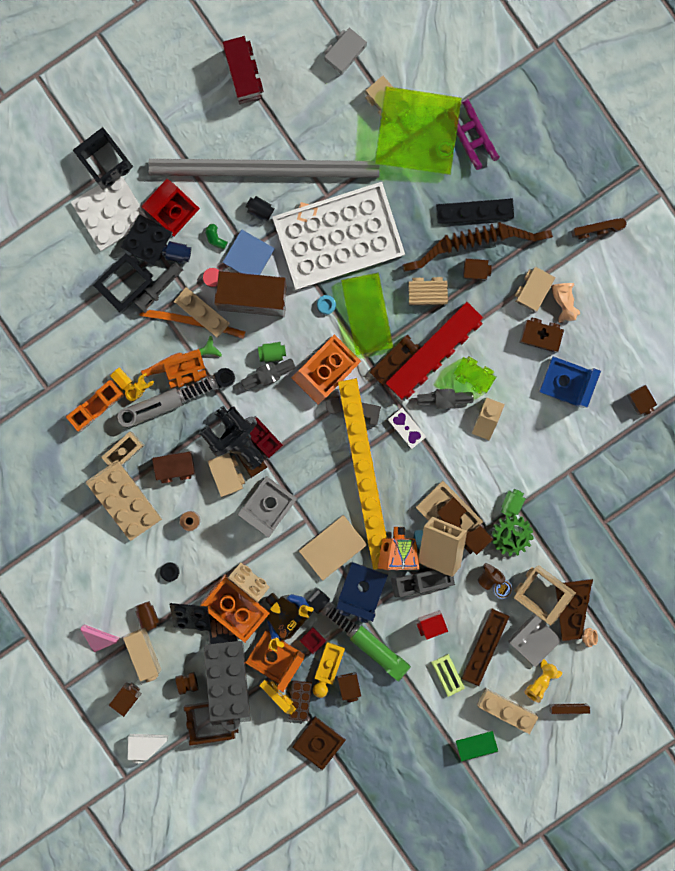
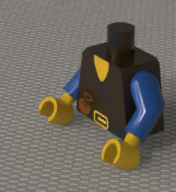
(286, 617)

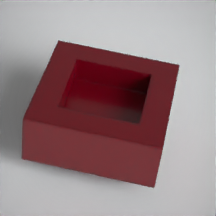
(312, 640)

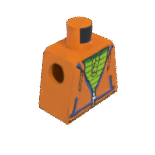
(398, 552)

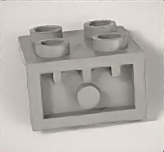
(534, 640)

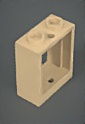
(560, 606)

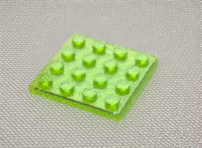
(417, 130)

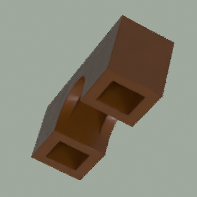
(477, 538)

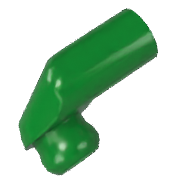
(212, 237)

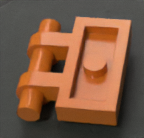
(183, 365)

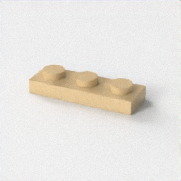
(201, 312)

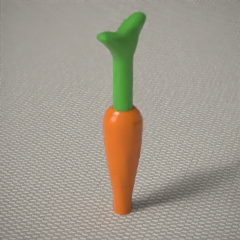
(159, 367)

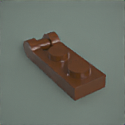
(394, 360)

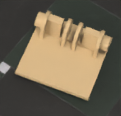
(249, 582)

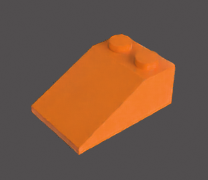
(325, 368)
(234, 608)

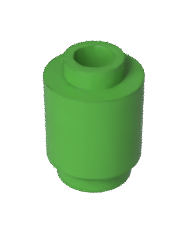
(271, 352)
(513, 503)

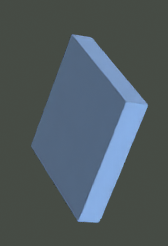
(248, 254)

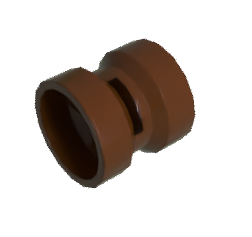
(187, 683)

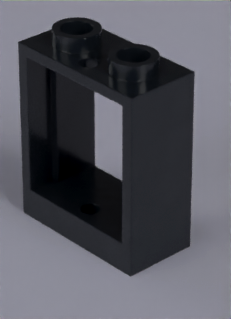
(91, 146)
(133, 261)

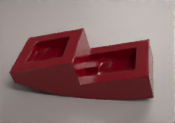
(265, 439)

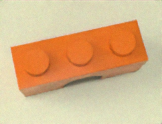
(95, 406)

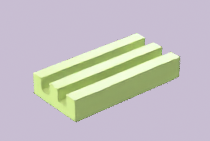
(441, 660)

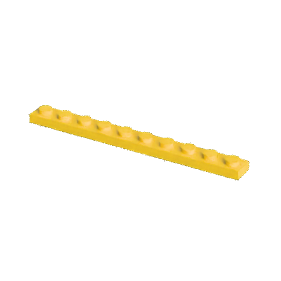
(363, 467)

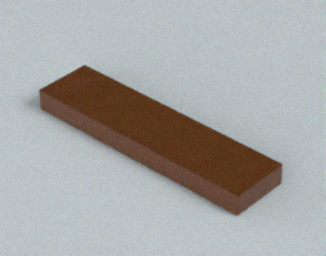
(485, 647)

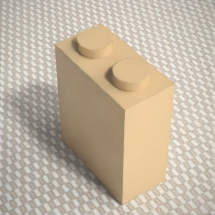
(442, 546)
(142, 655)

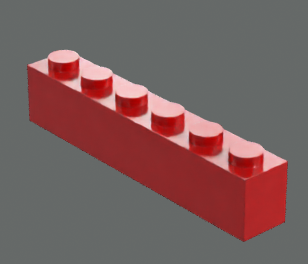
(434, 350)

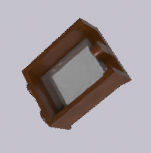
(200, 727)

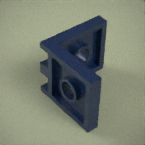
(357, 602)

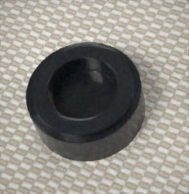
(169, 571)

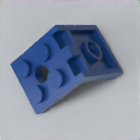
(580, 385)

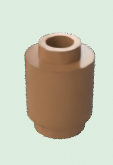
(196, 520)

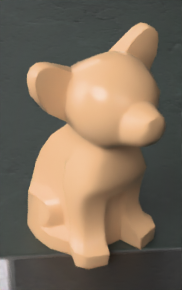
(564, 297)

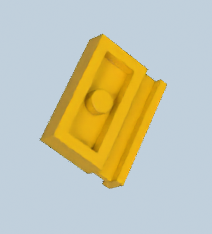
(281, 700)

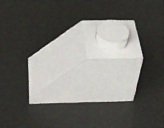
(143, 746)

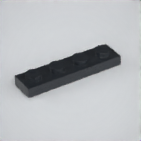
(475, 211)

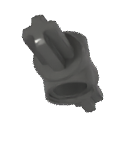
(268, 374)
(445, 398)

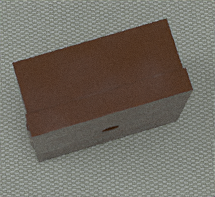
(251, 294)

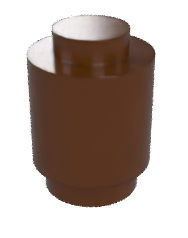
(146, 616)

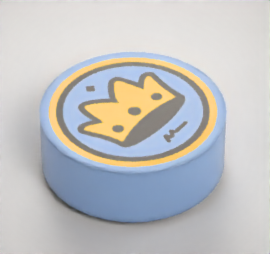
(503, 590)

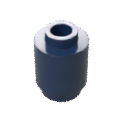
(177, 252)

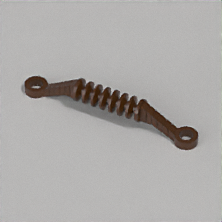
(503, 231)

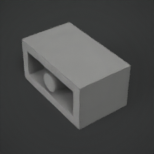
(345, 50)

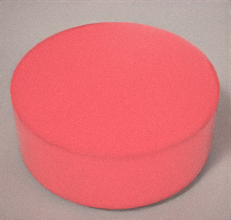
(211, 277)

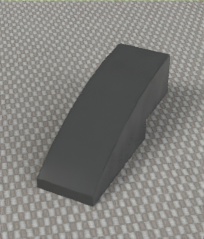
(420, 582)

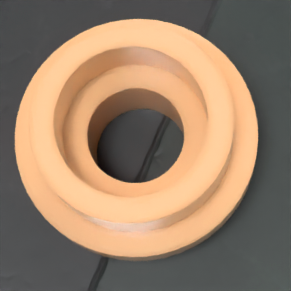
(590, 637)

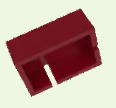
(243, 69)

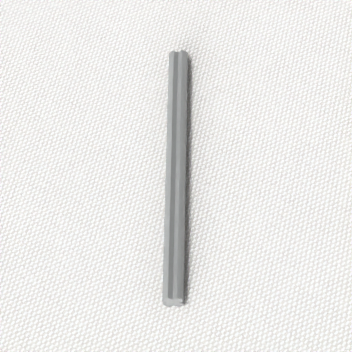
(263, 168)

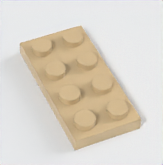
(123, 500)

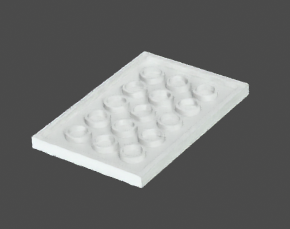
(342, 238)

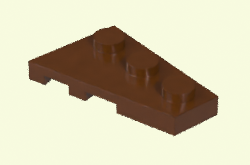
(574, 615)

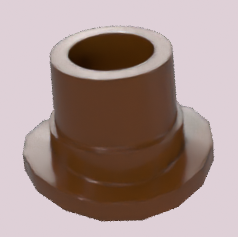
(490, 577)

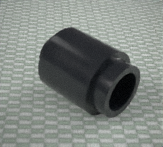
(259, 208)

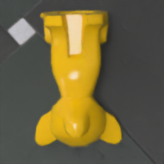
(537, 689)

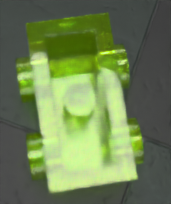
(469, 372)

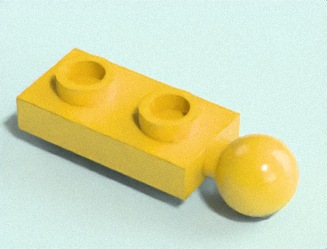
(327, 668)

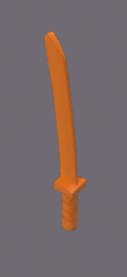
(188, 320)

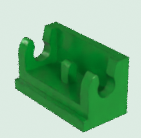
(477, 746)

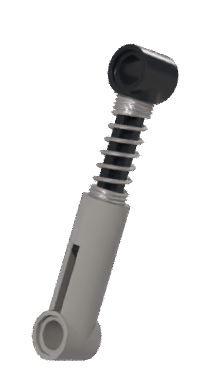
(174, 398)

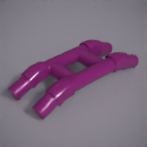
(484, 139)

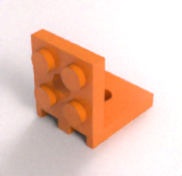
(282, 668)

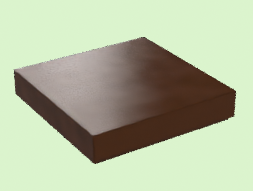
(319, 743)

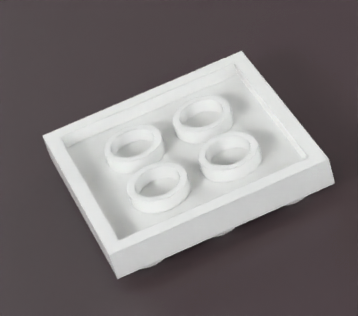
(108, 212)

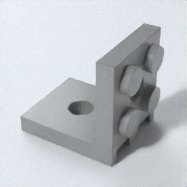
(261, 516)

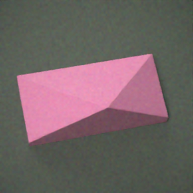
(98, 639)

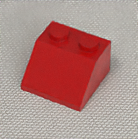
(170, 207)

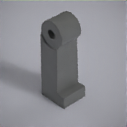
(334, 406)

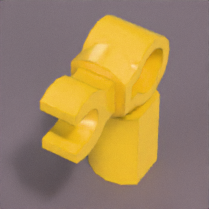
(132, 391)

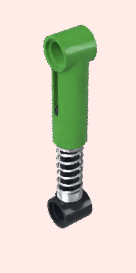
(359, 636)

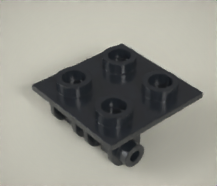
(146, 240)
(191, 617)

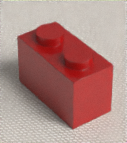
(432, 625)

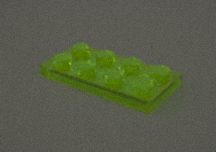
(367, 313)

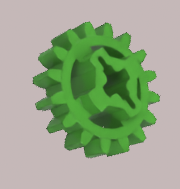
(503, 535)

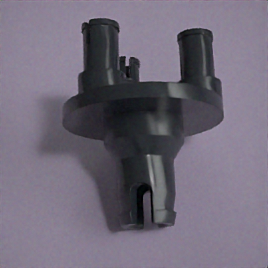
(235, 438)

